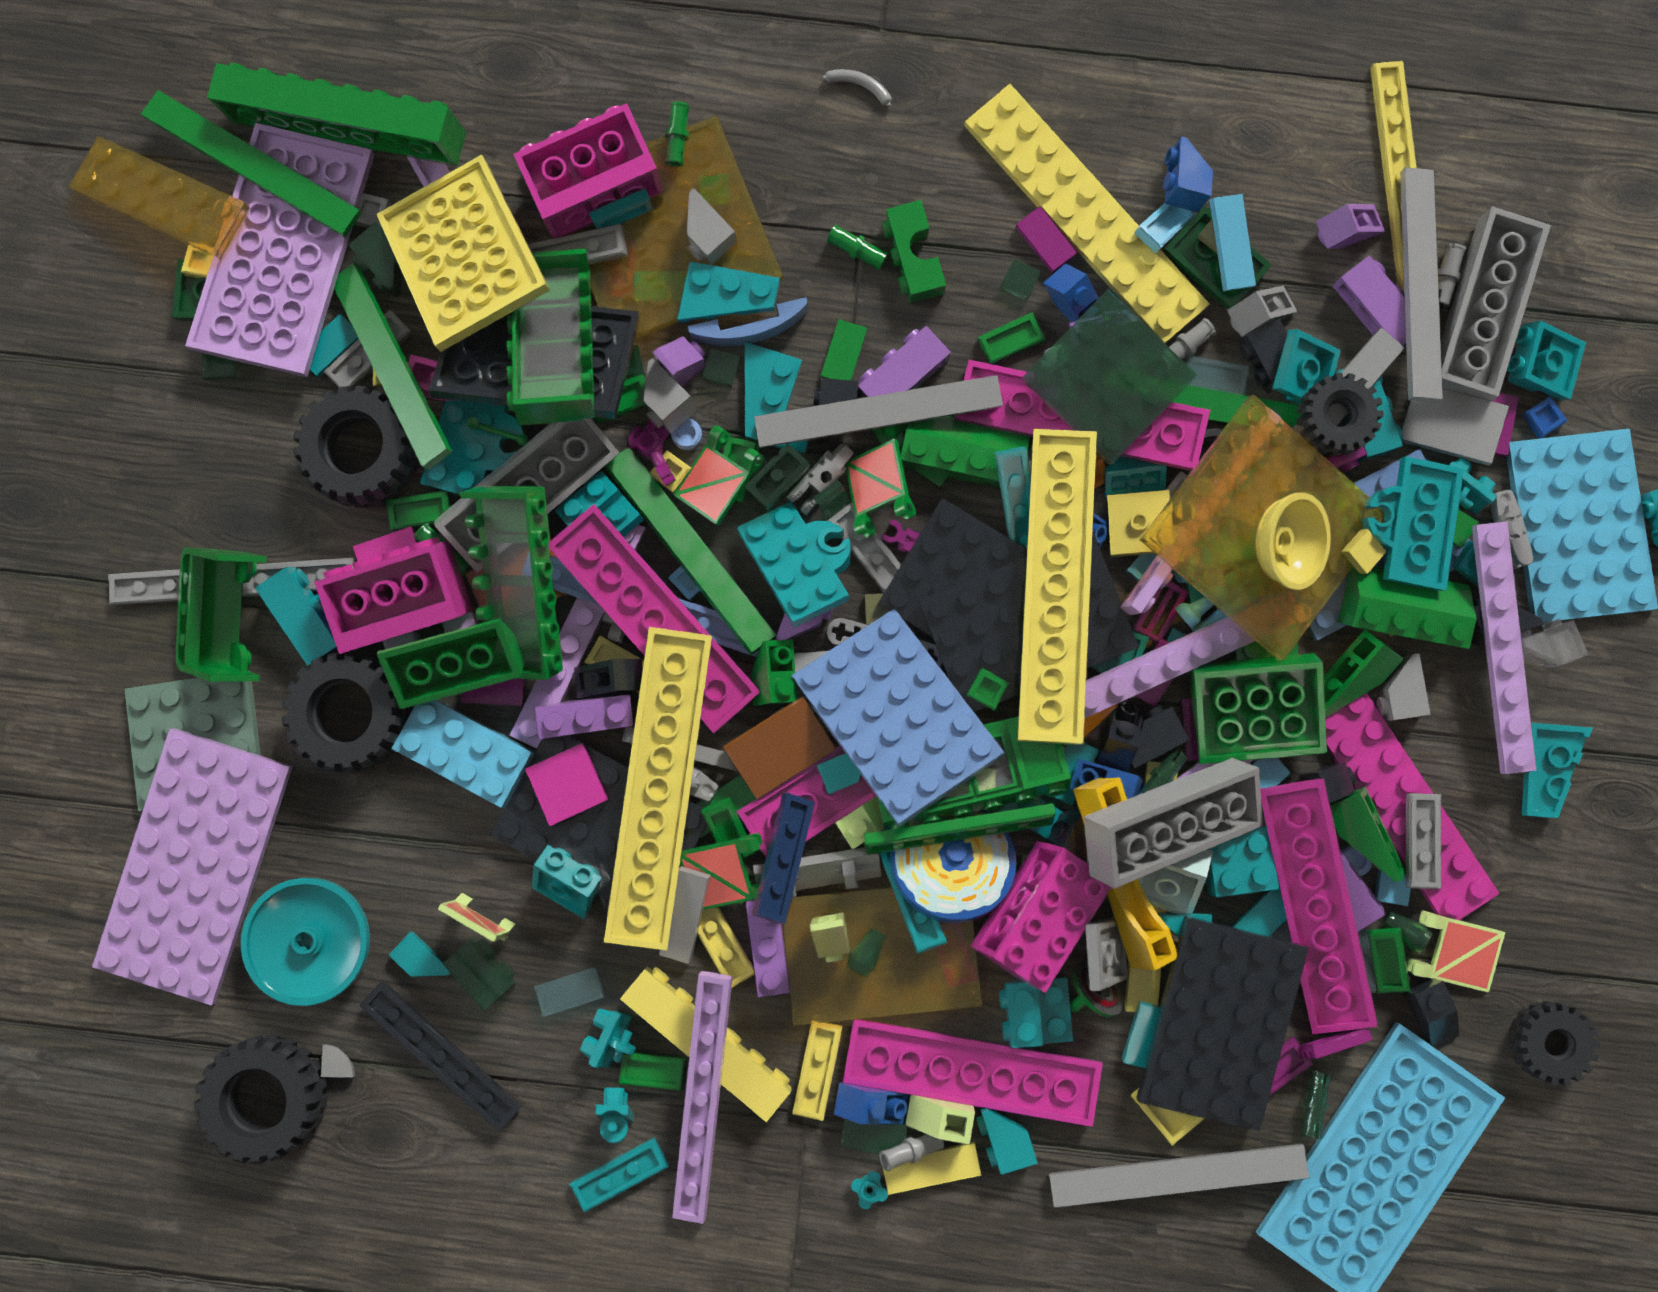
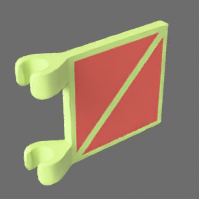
(459, 911)
(1463, 953)

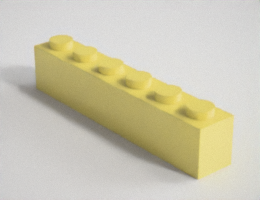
(673, 1016)

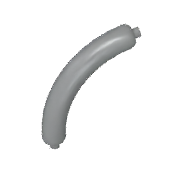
(861, 79)

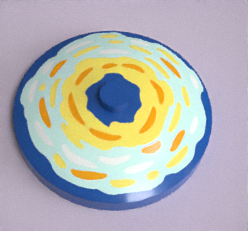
(956, 878)

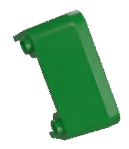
(211, 614)

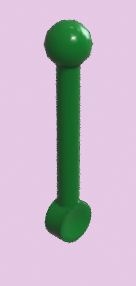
(474, 424)

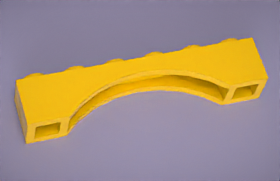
(1141, 929)

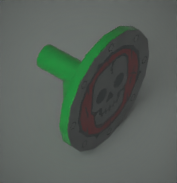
(1105, 1002)

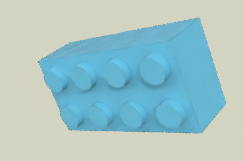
(464, 751)

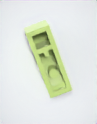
(830, 937)

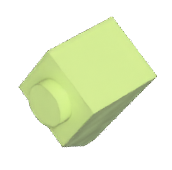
(861, 821)

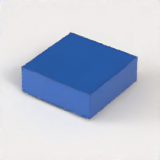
(1544, 417)

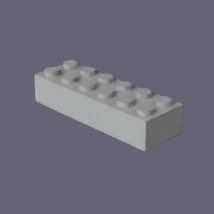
(1490, 302)
(556, 459)
(1173, 822)

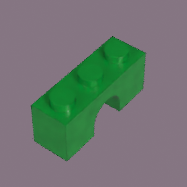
(920, 277)

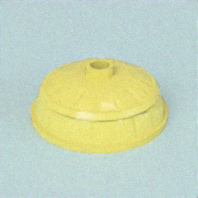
(1294, 541)

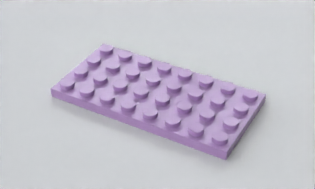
(281, 267)
(192, 866)

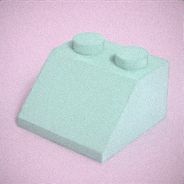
(1179, 884)

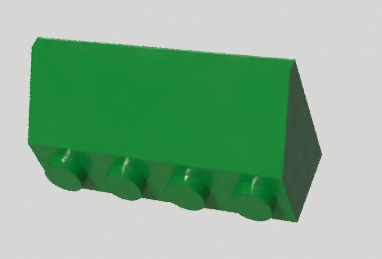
(957, 449)
(1408, 610)
(452, 663)

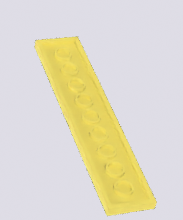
(1085, 213)
(1057, 587)
(658, 788)

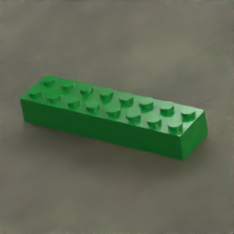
(338, 113)

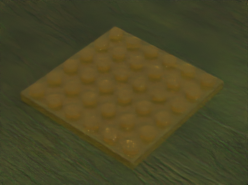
(658, 243)
(1215, 515)

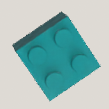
(1242, 865)

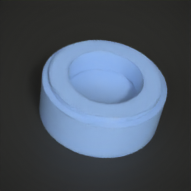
(687, 435)
(1359, 861)

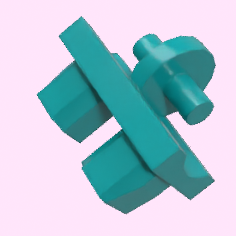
(1474, 493)
(613, 1039)
(614, 1115)

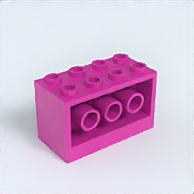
(587, 169)
(388, 595)
(1041, 915)

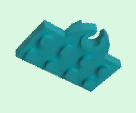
(474, 451)
(1418, 523)
(798, 561)

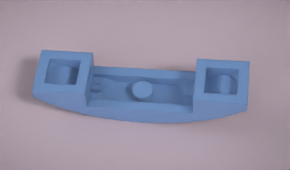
(788, 315)

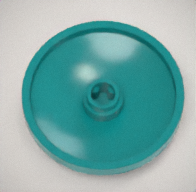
(305, 941)

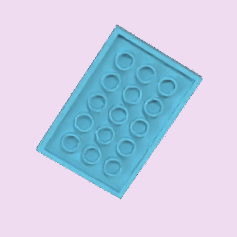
(1582, 525)

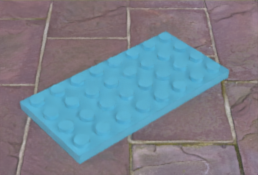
(1380, 1164)

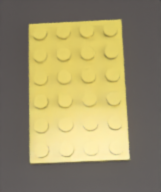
(462, 253)

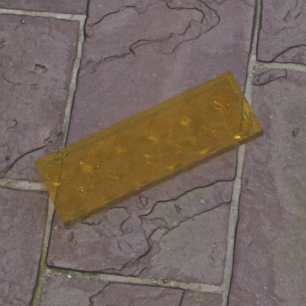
(159, 197)

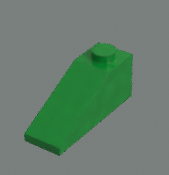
(1358, 671)
(1363, 829)

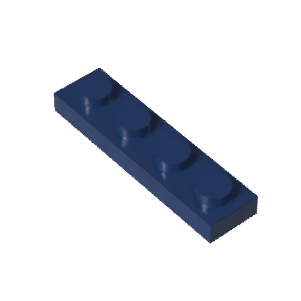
(783, 858)

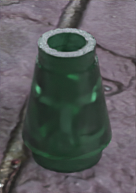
(1414, 934)
(866, 953)

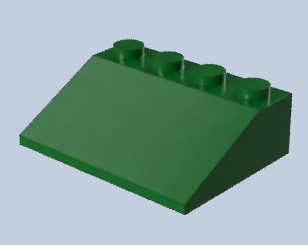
(1259, 708)

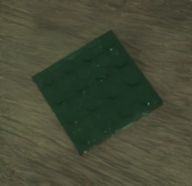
(1109, 376)

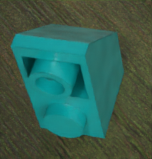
(1009, 1141)

